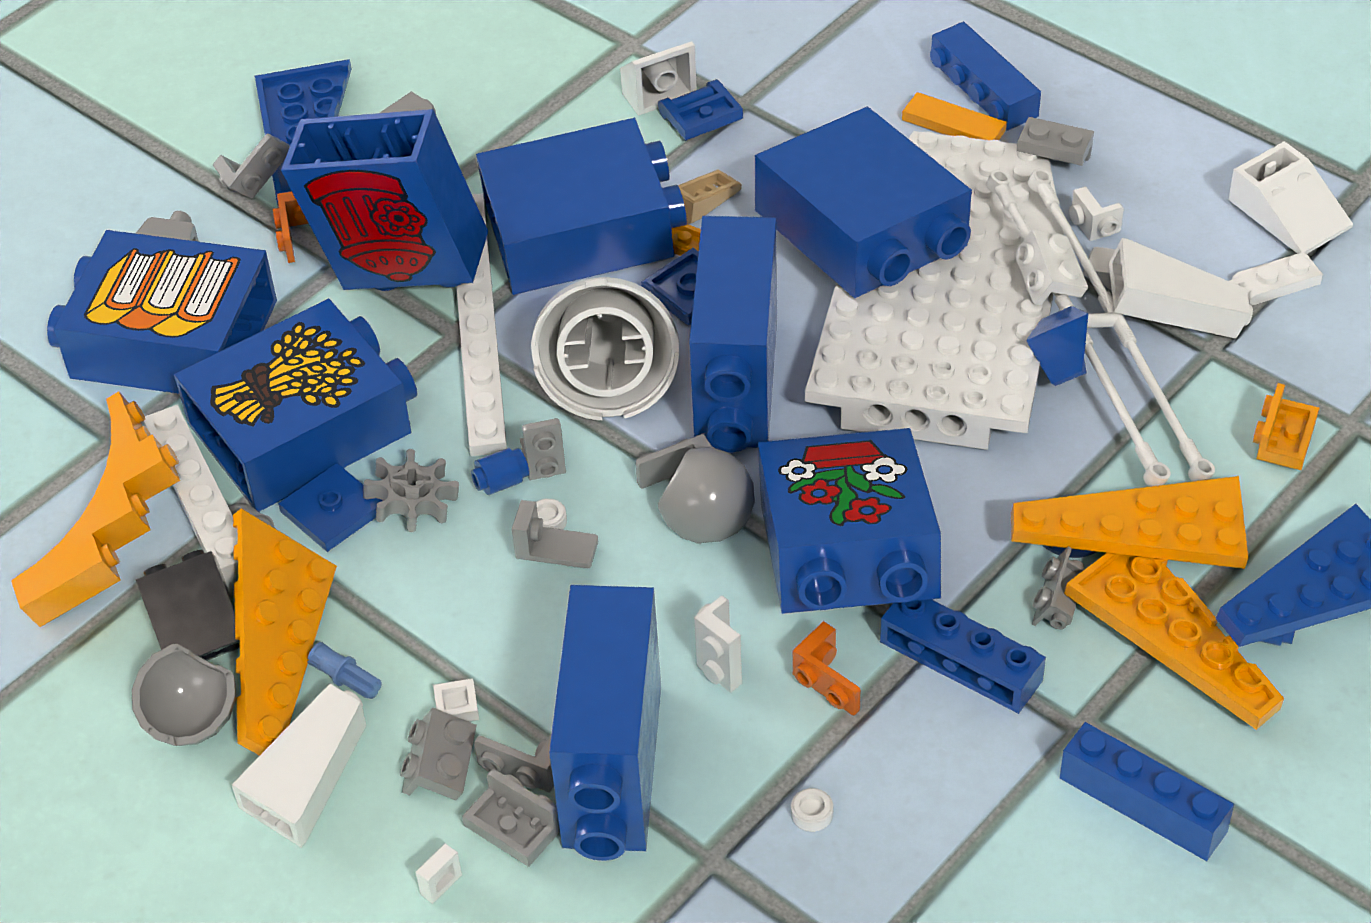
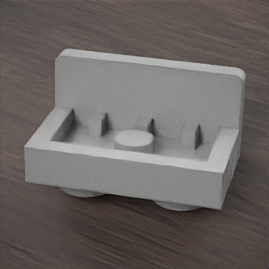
(1056, 141)
(438, 754)
(513, 818)

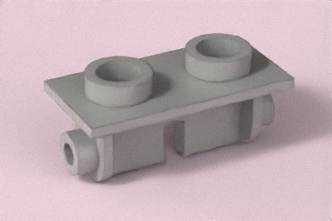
(1050, 600)

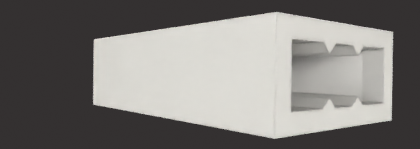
(1175, 293)
(302, 765)

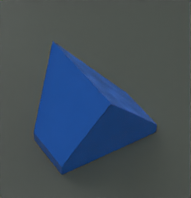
(1060, 344)

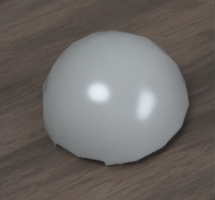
(708, 496)
(182, 697)

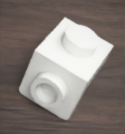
(1092, 218)

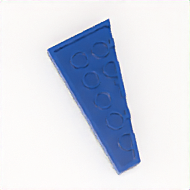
(298, 95)
(1310, 586)

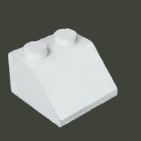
(659, 77)

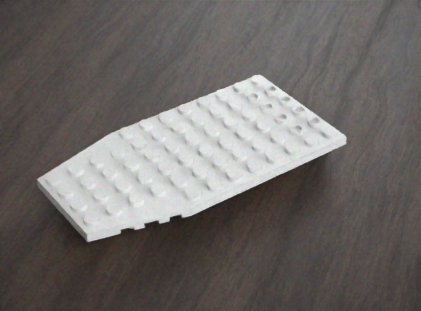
(951, 337)

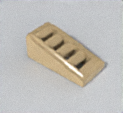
(702, 196)

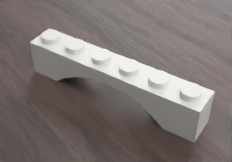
(198, 491)

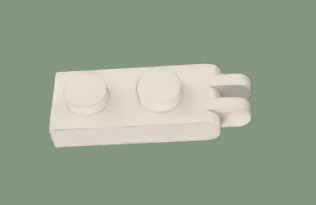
(1278, 278)

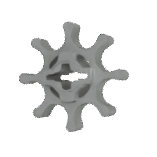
(411, 490)

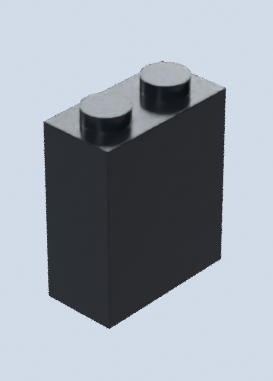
(191, 605)

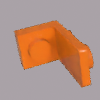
(285, 216)
(812, 669)

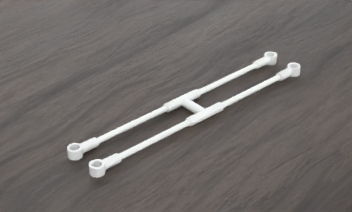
(1156, 472)

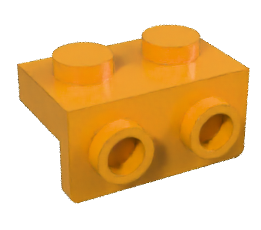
(1286, 431)

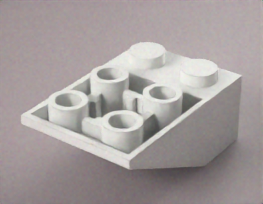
(1288, 199)

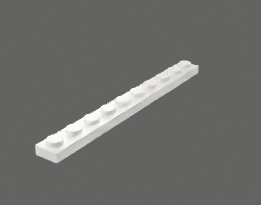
(481, 357)

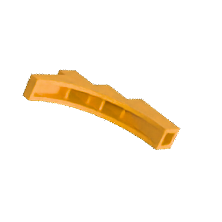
(115, 516)

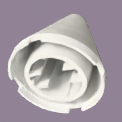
(605, 348)

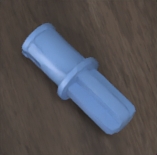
(344, 670)

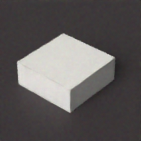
(457, 699)
(438, 873)

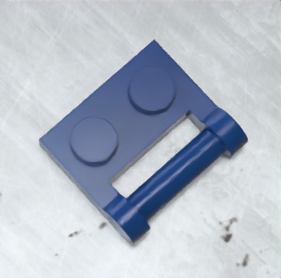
(701, 110)

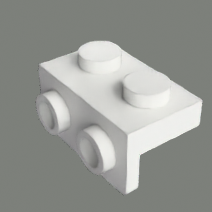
(1049, 266)
(718, 645)

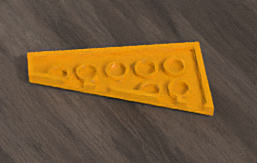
(1168, 522)
(276, 620)
(1176, 628)

